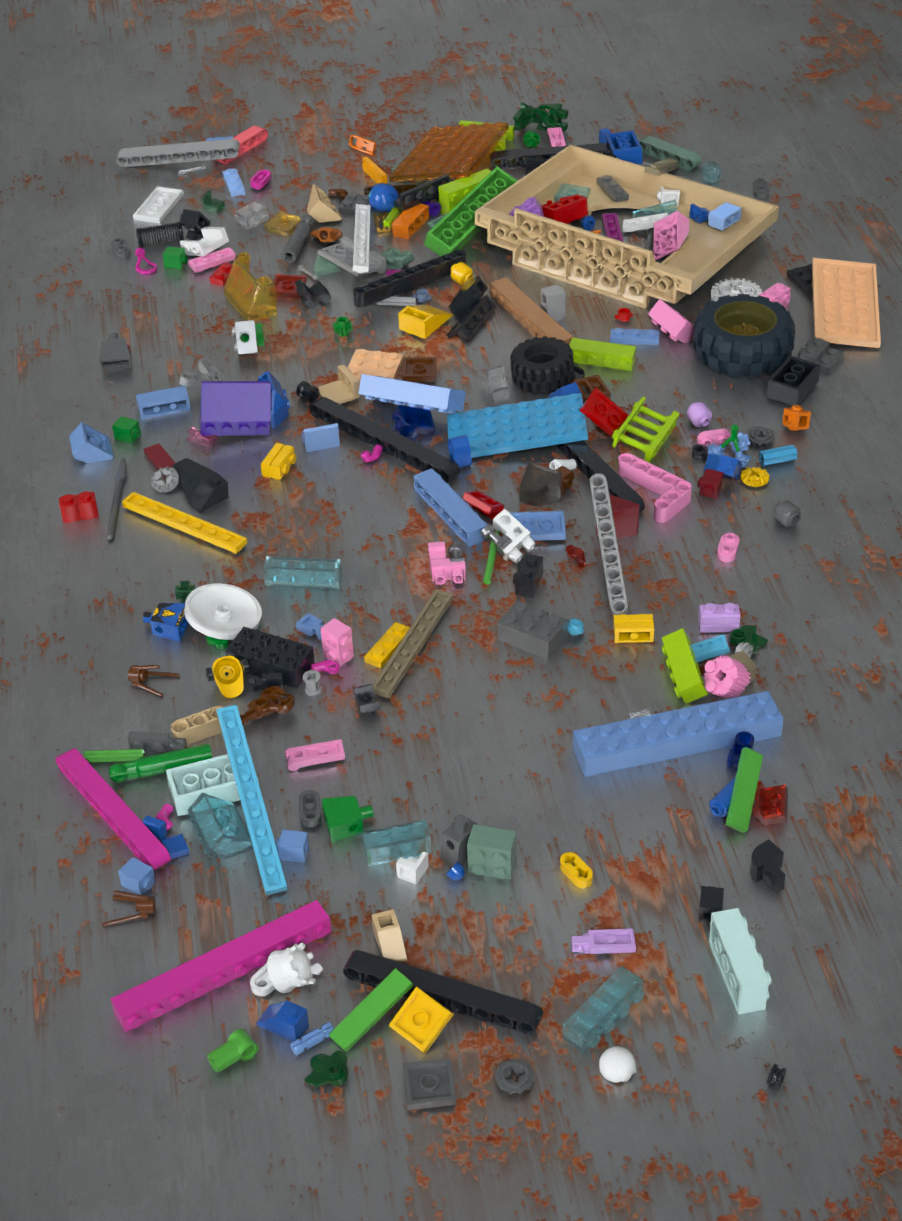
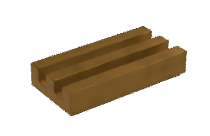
(381, 217)

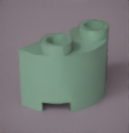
(396, 259)

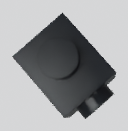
(365, 699)

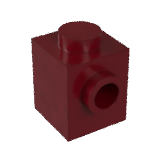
(710, 483)

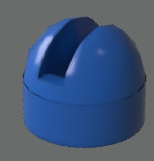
(456, 872)

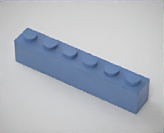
(450, 506)

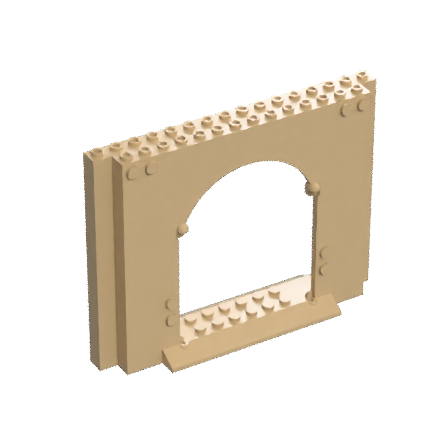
(607, 263)

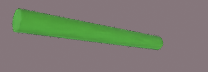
(490, 562)

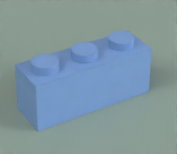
(163, 402)

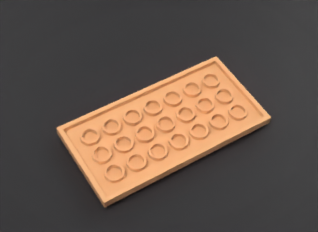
(845, 302)

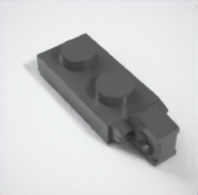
(155, 742)

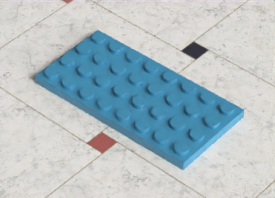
(521, 425)

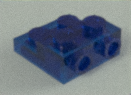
(413, 421)

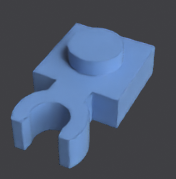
(310, 625)

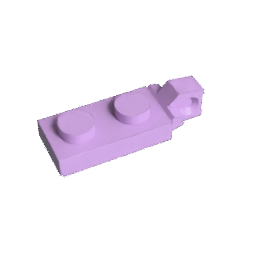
(605, 941)

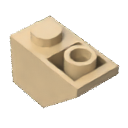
(389, 936)

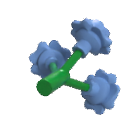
(739, 443)

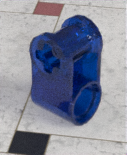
(742, 740)

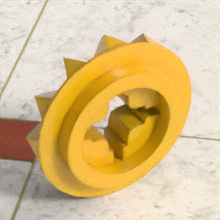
(759, 478)

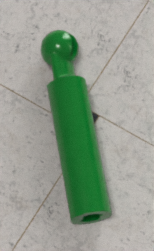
(158, 763)

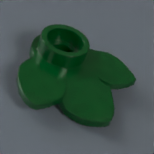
(747, 634)
(328, 1069)

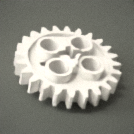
(733, 288)

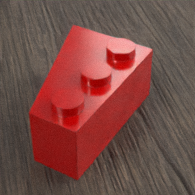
(567, 209)

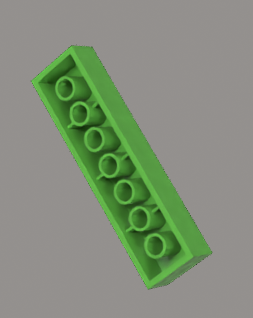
(459, 224)

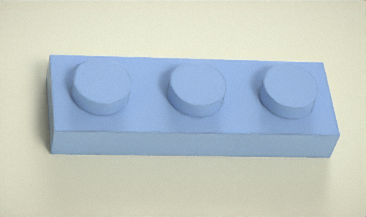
(233, 182)

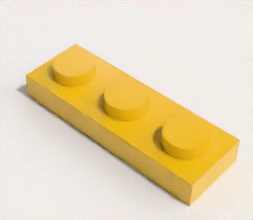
(386, 645)

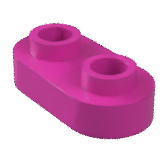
(260, 179)

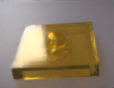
(282, 223)

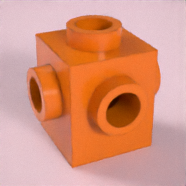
(796, 418)

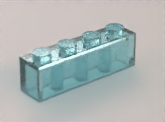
(302, 572)
(603, 1010)

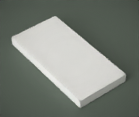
(158, 204)

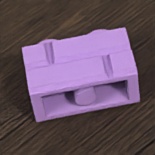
(718, 617)

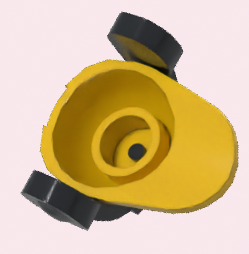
(228, 675)

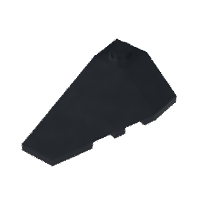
(201, 484)

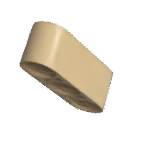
(197, 726)

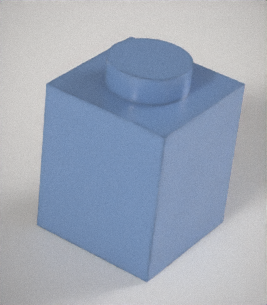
(292, 846)
(137, 876)

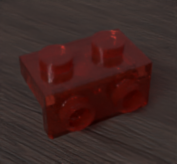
(771, 804)

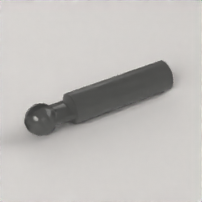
(297, 239)

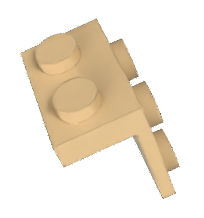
(342, 390)

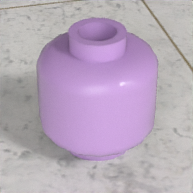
(699, 414)

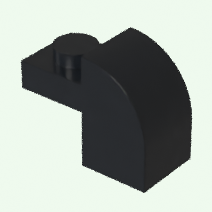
(314, 296)
(765, 865)

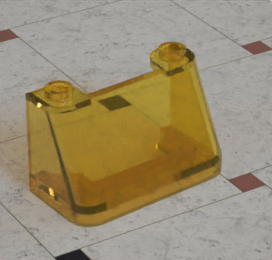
(250, 296)

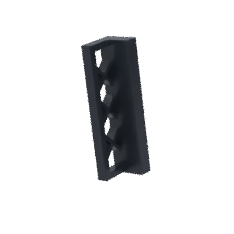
(420, 193)
(472, 319)

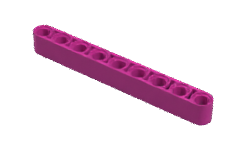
(113, 809)

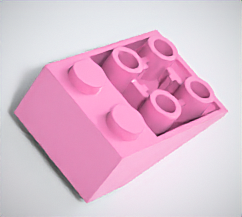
(669, 234)

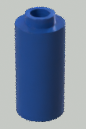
(720, 803)

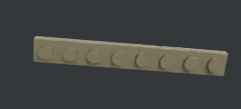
(662, 167)
(412, 643)

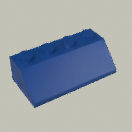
(625, 146)

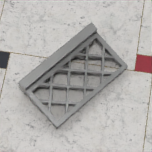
(344, 257)

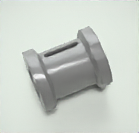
(312, 680)

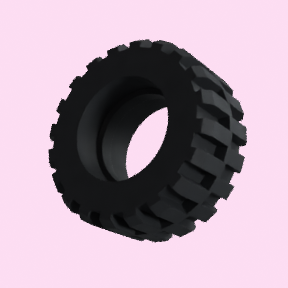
(542, 364)

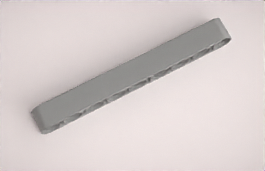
(178, 153)
(609, 539)

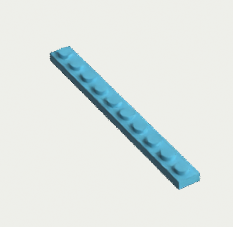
(251, 800)

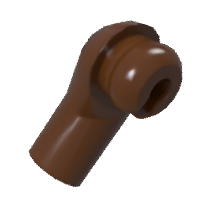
(337, 192)

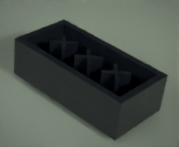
(272, 655)

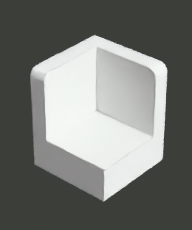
(411, 868)

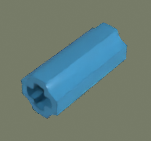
(778, 455)

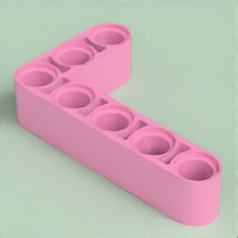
(673, 490)

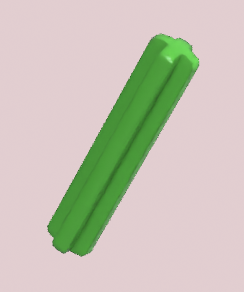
(120, 755)

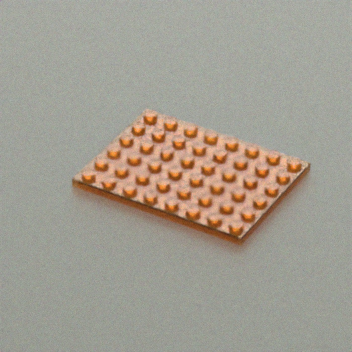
(449, 151)

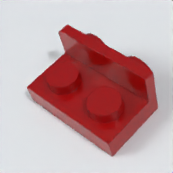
(483, 503)

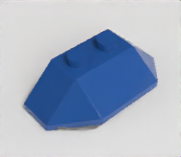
(279, 400)

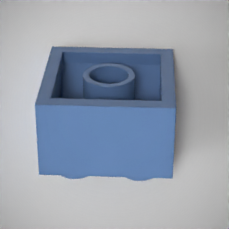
(90, 445)

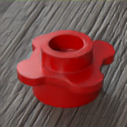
(623, 315)

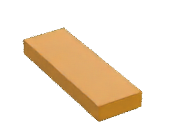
(374, 171)

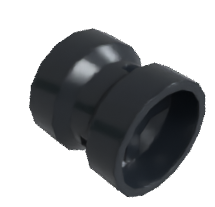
(306, 391)

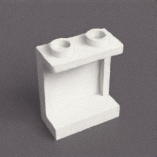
(212, 239)

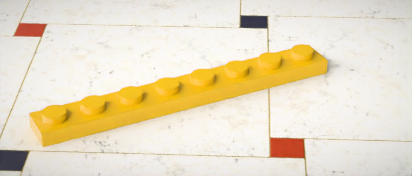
(184, 522)

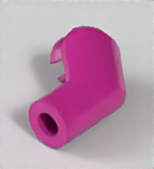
(374, 455)
(327, 666)
(164, 814)

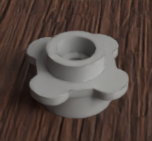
(744, 647)

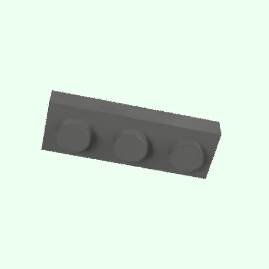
(612, 188)

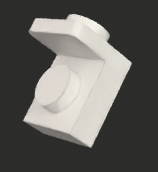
(666, 195)

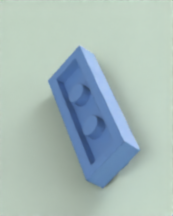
(634, 336)

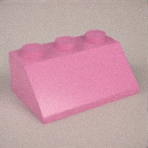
(672, 322)

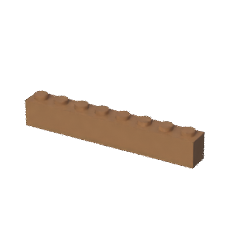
(526, 311)

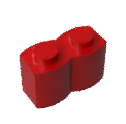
(78, 507)

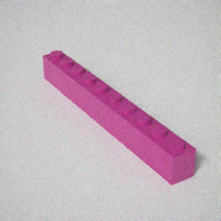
(219, 966)

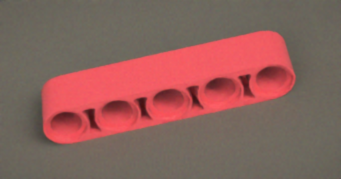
(248, 139)

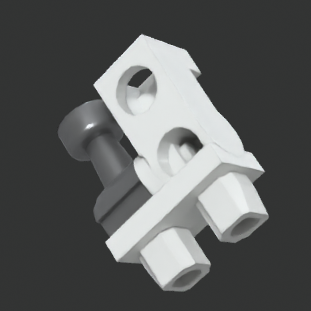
(514, 536)

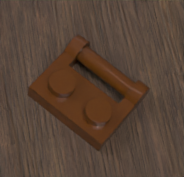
(590, 383)

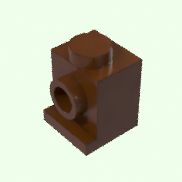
(566, 478)

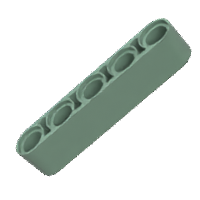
(661, 150)

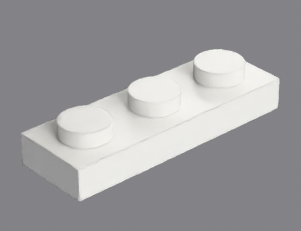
(641, 223)

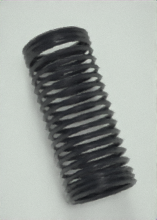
(140, 231)

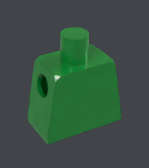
(344, 816)

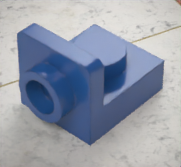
(698, 214)

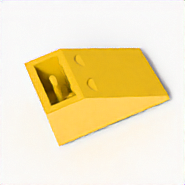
(422, 319)

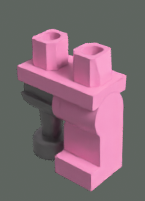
(446, 568)

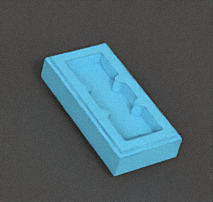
(710, 648)

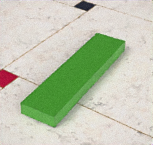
(744, 790)
(371, 1010)

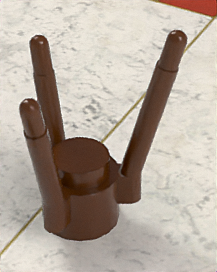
(139, 674)
(144, 904)

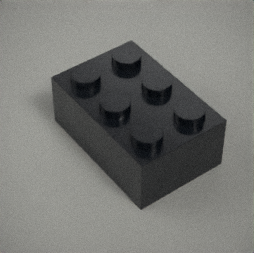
(793, 381)

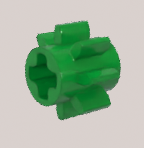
(531, 139)
(342, 326)

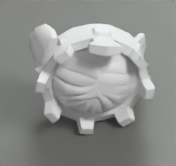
(292, 968)

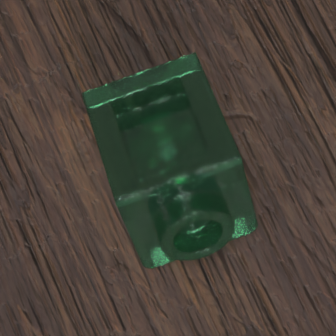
(211, 204)

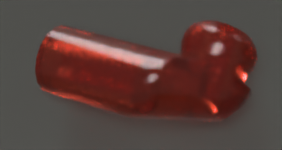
(576, 554)

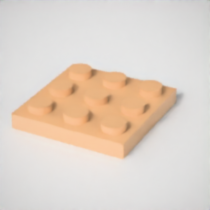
(375, 363)

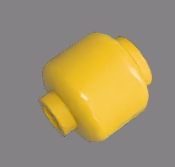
(461, 273)

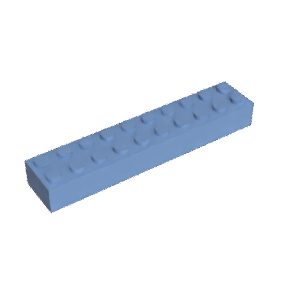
(675, 733)

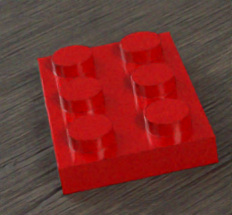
(604, 412)

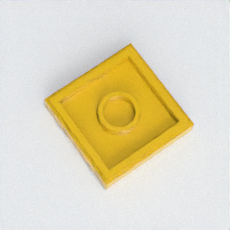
(421, 1020)

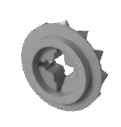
(172, 480)

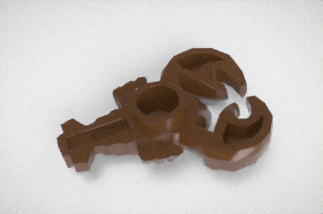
(267, 704)

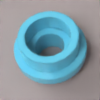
(575, 626)

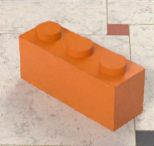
(410, 221)

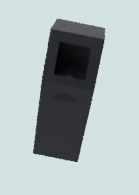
(467, 296)

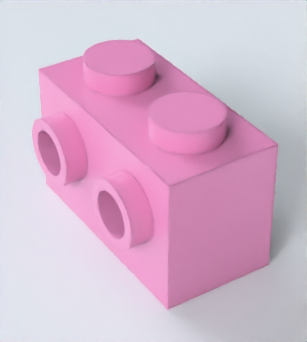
(778, 293)
(337, 642)

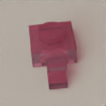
(196, 436)

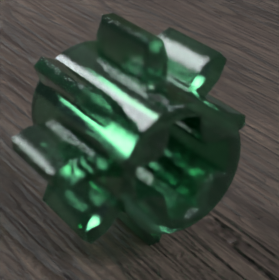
(183, 590)

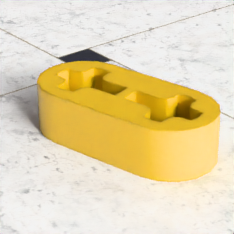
(574, 870)

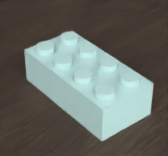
(207, 776)
(739, 961)

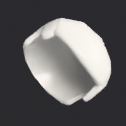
(617, 1064)

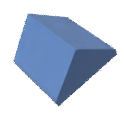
(321, 437)

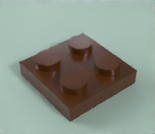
(419, 369)

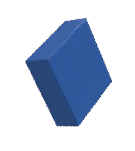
(156, 826)
(176, 846)

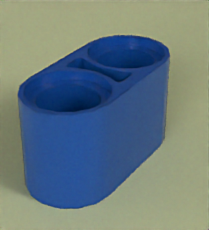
(460, 451)

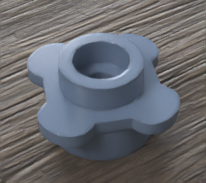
(422, 295)

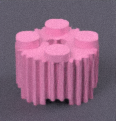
(726, 677)

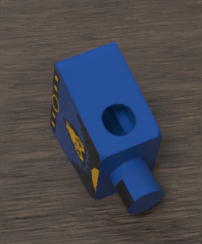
(168, 621)

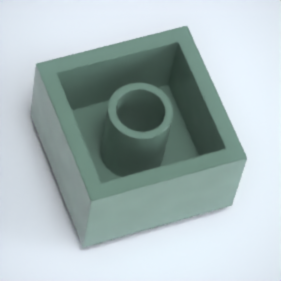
(491, 852)

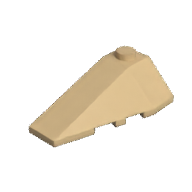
(320, 206)

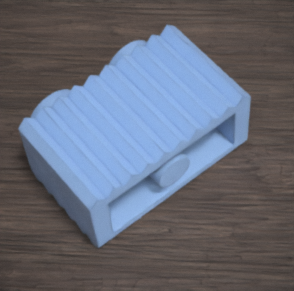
(724, 216)

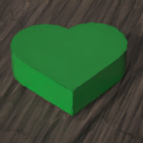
(218, 643)

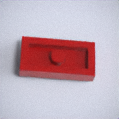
(220, 276)

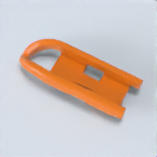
(361, 142)

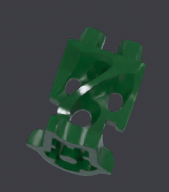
(530, 114)

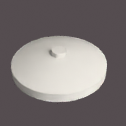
(222, 610)

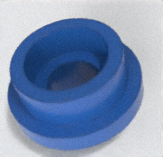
(588, 222)

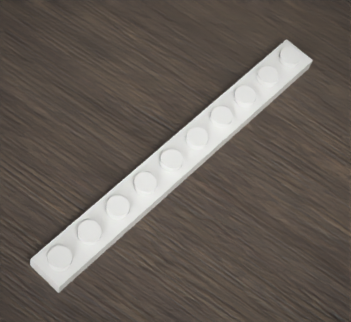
(361, 238)

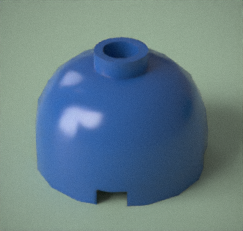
(383, 197)

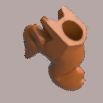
(326, 234)

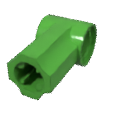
(238, 1047)

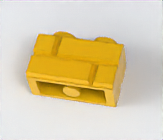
(278, 461)
(633, 628)

